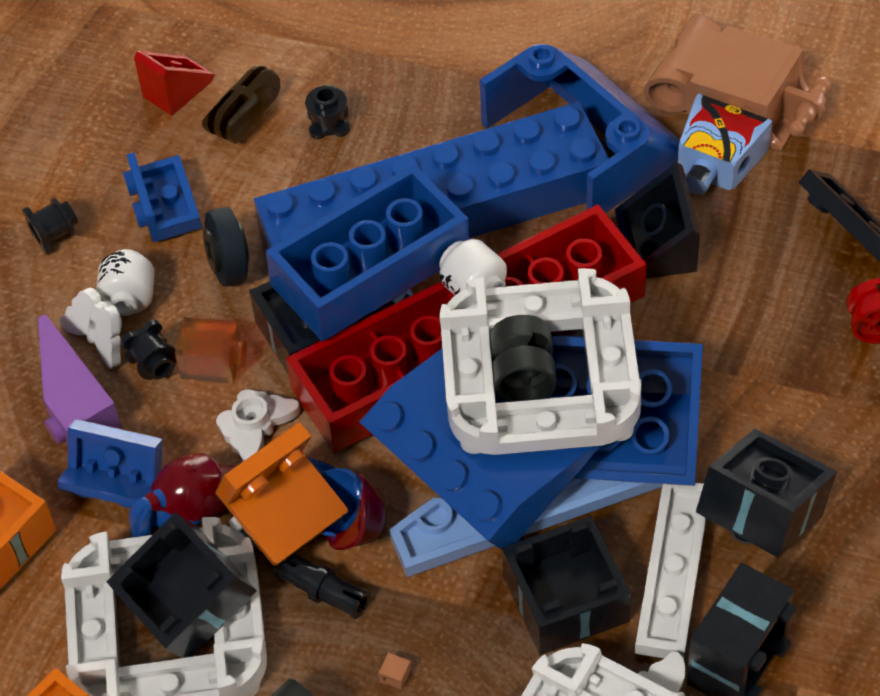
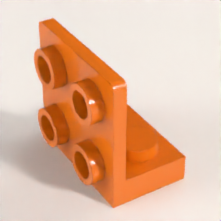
(281, 496)

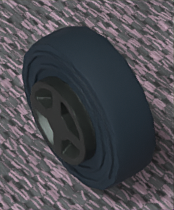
(226, 246)

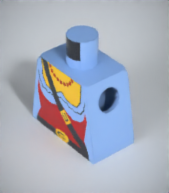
(721, 144)

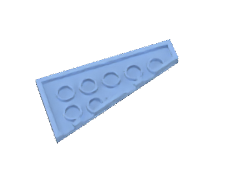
(440, 535)

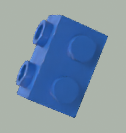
(164, 197)
(110, 463)

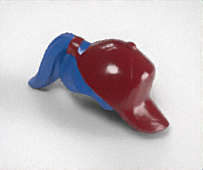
(182, 487)
(364, 503)

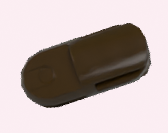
(243, 104)

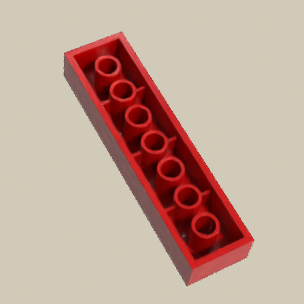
(356, 366)

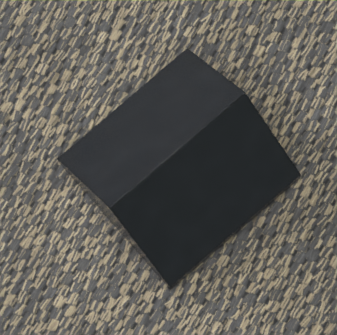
(662, 224)

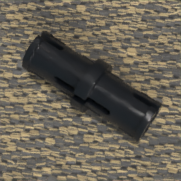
(323, 585)

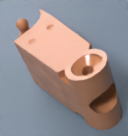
(741, 72)

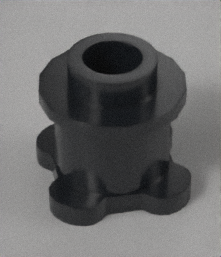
(327, 111)
(50, 223)
(150, 351)

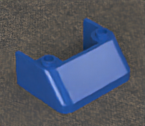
(640, 141)

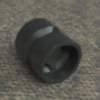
(522, 359)

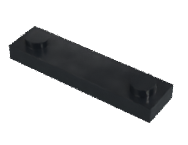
(831, 197)

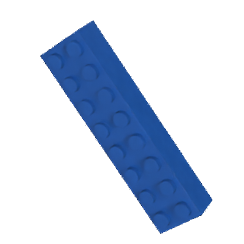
(490, 175)

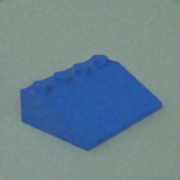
(667, 429)
(491, 492)

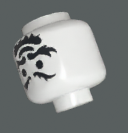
(469, 261)
(126, 281)

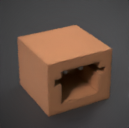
(395, 671)

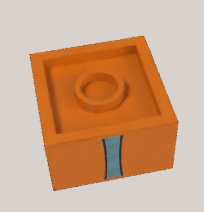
(23, 526)

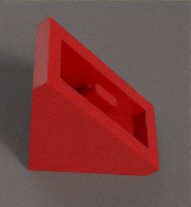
(170, 79)

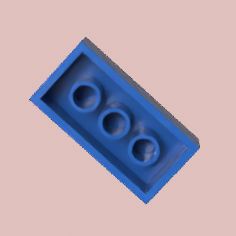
(366, 251)

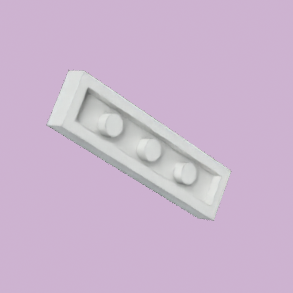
(671, 573)

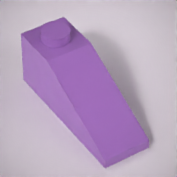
(69, 386)

